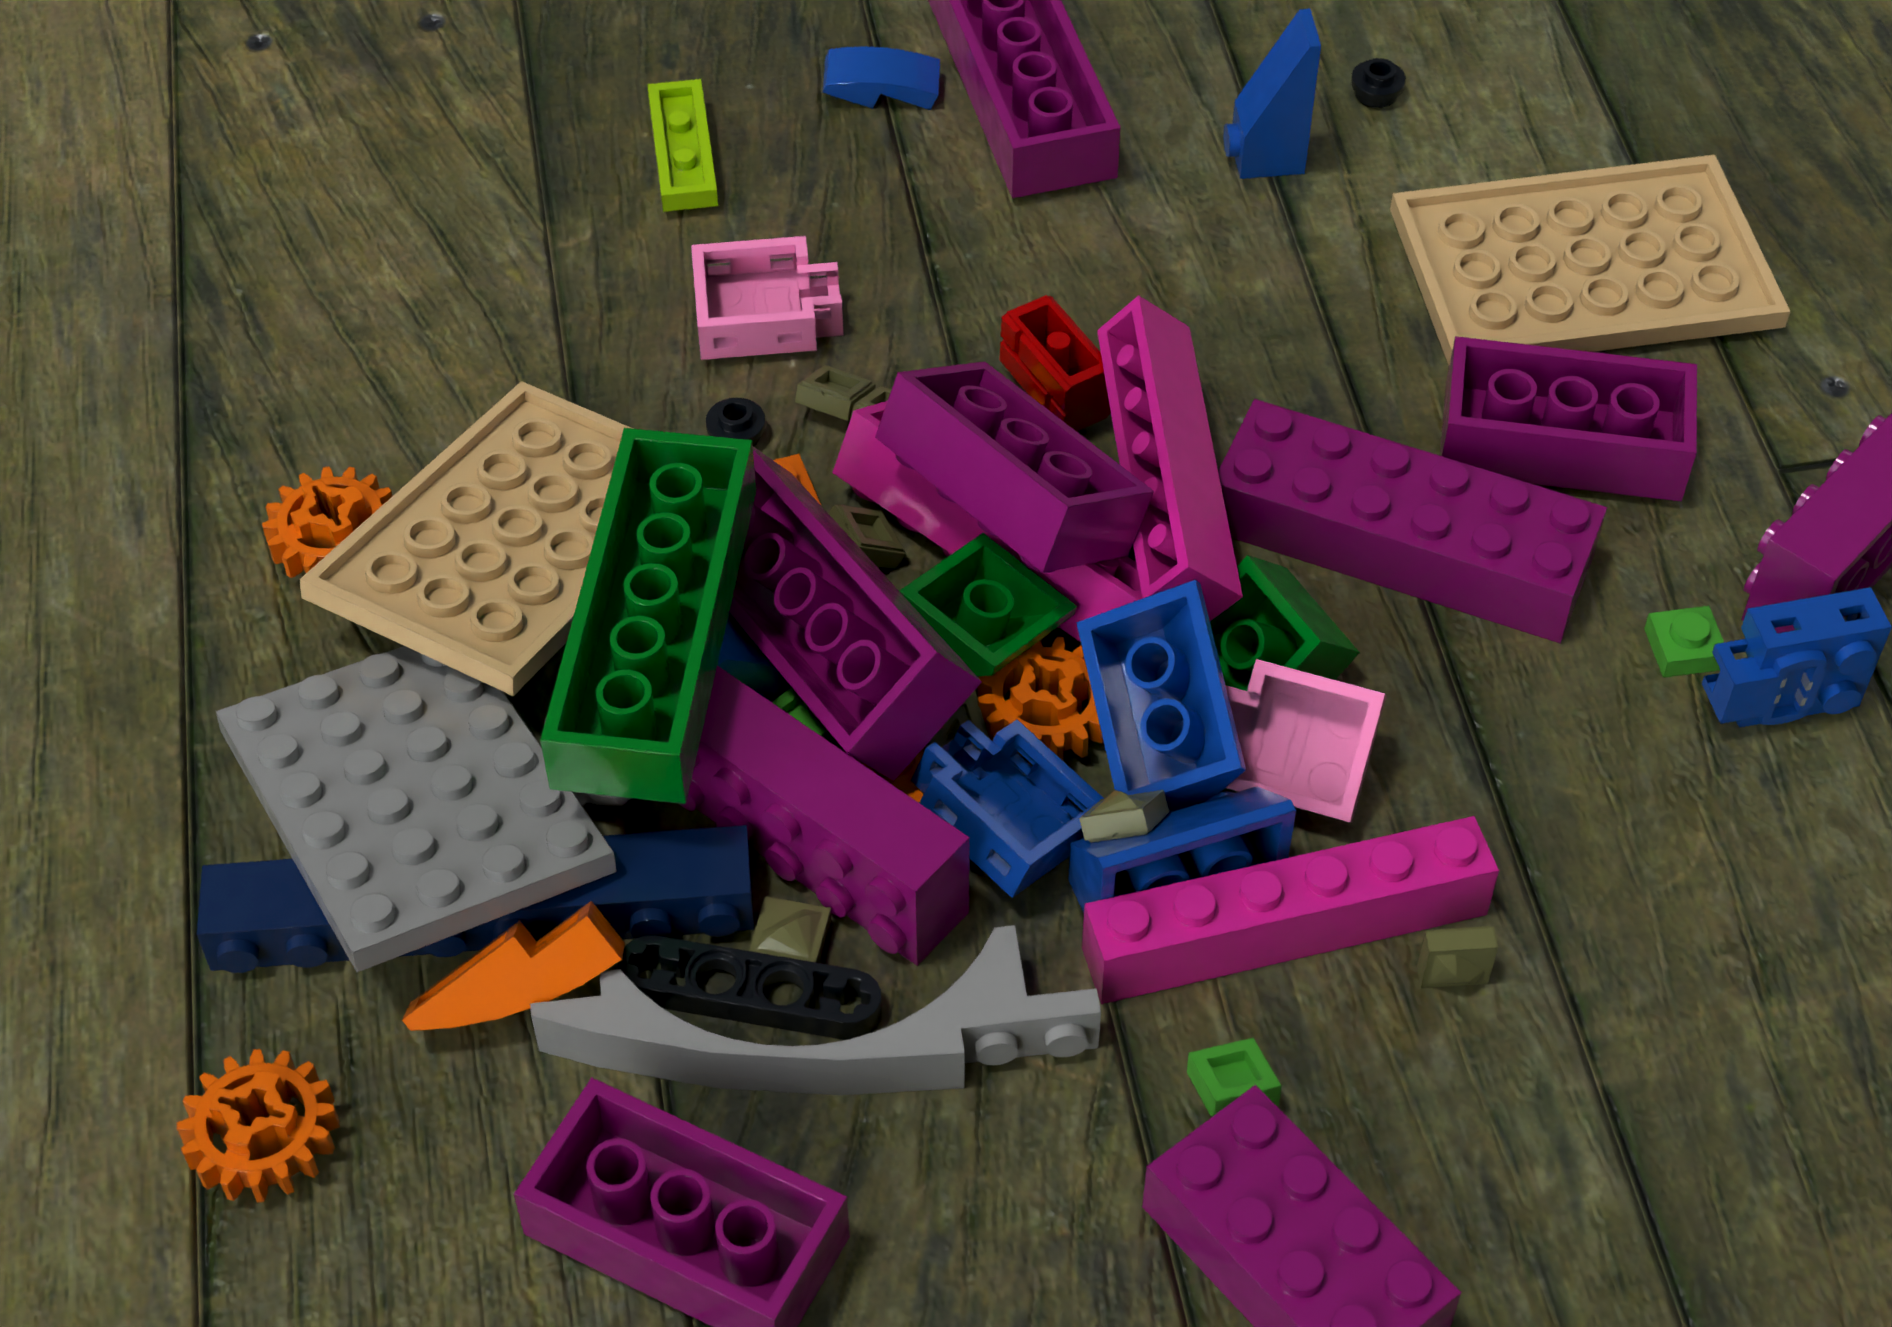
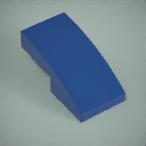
(867, 72)

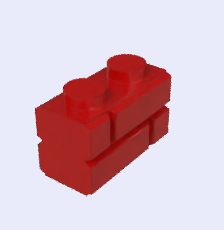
(1055, 362)

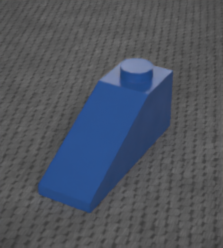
(1277, 106)

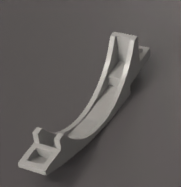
(976, 1020)

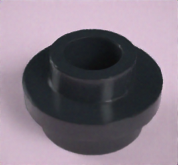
(1378, 82)
(736, 419)

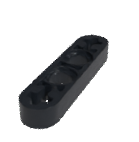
(753, 976)

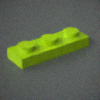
(682, 145)

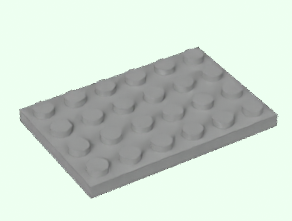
(410, 801)

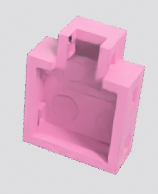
(762, 303)
(1305, 737)

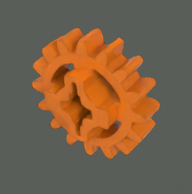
(319, 516)
(1044, 698)
(258, 1125)

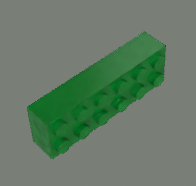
(650, 617)

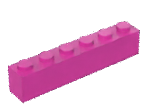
(1168, 447)
(918, 507)
(1287, 909)

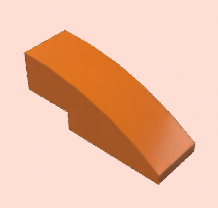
(519, 972)

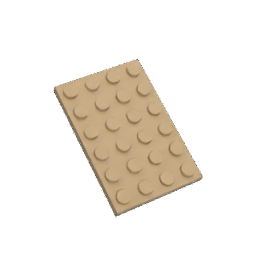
(1590, 258)
(483, 543)

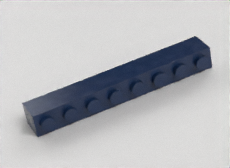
(660, 887)

